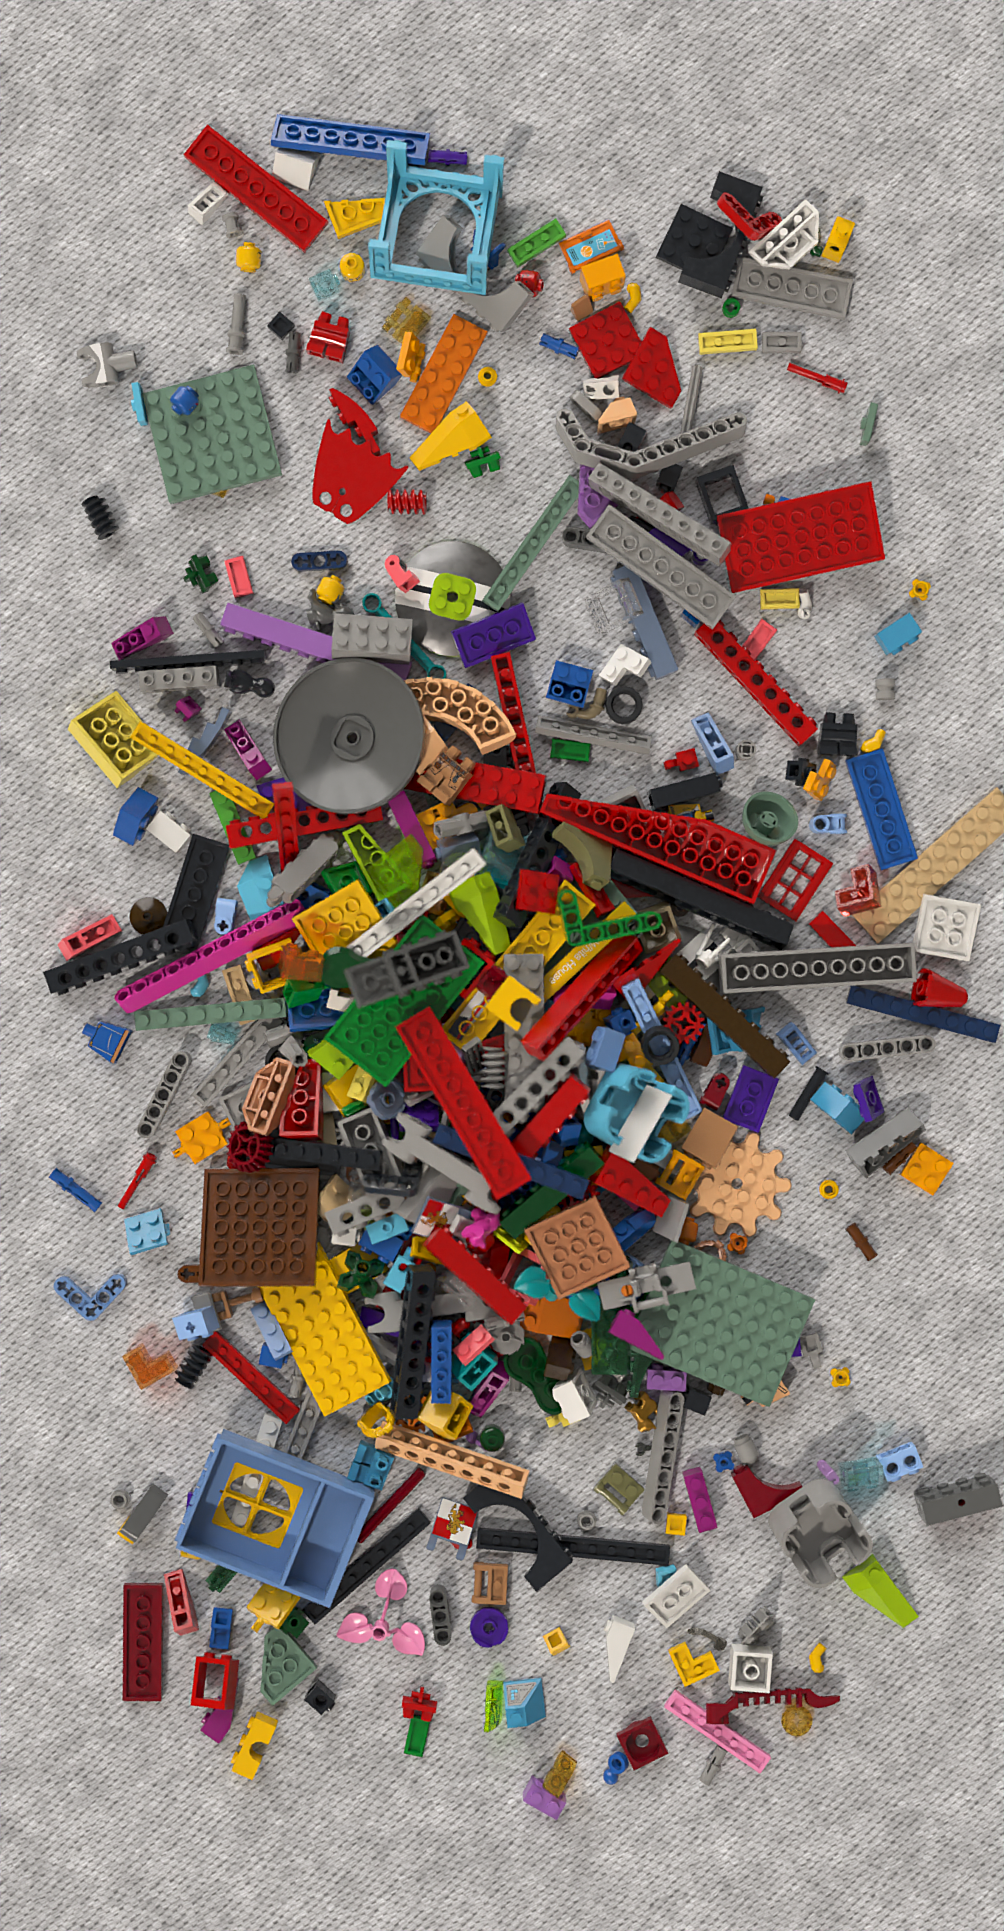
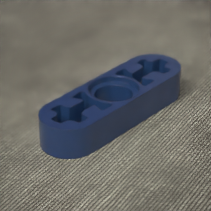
(305, 566)

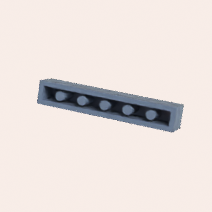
(648, 629)

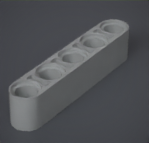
(896, 1047)
(157, 1101)

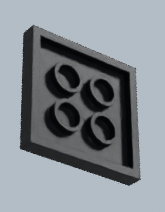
(692, 236)

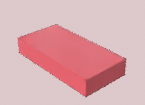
(238, 577)
(759, 638)

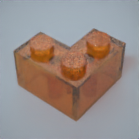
(299, 964)
(148, 1370)

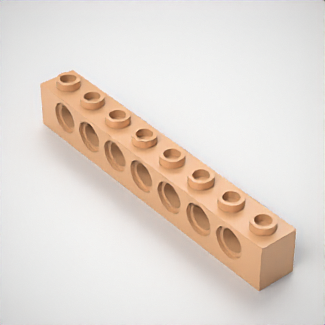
(454, 1460)

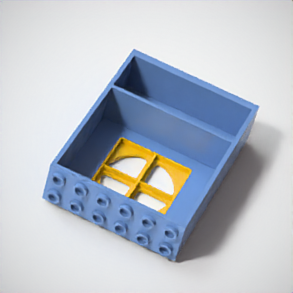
(318, 1529)

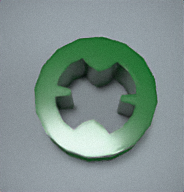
(727, 303)

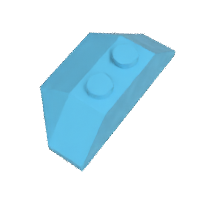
(255, 887)

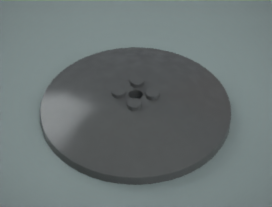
(316, 727)

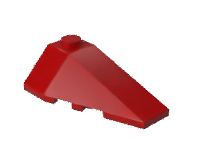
(304, 1109)

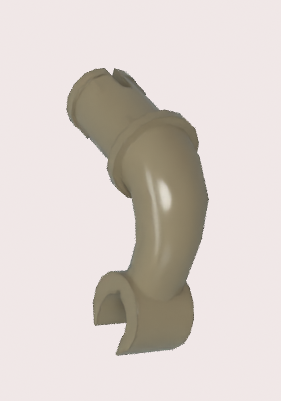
(594, 708)

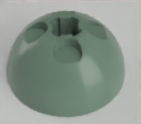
(769, 818)

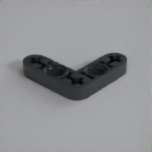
(405, 1180)

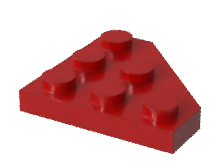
(654, 369)

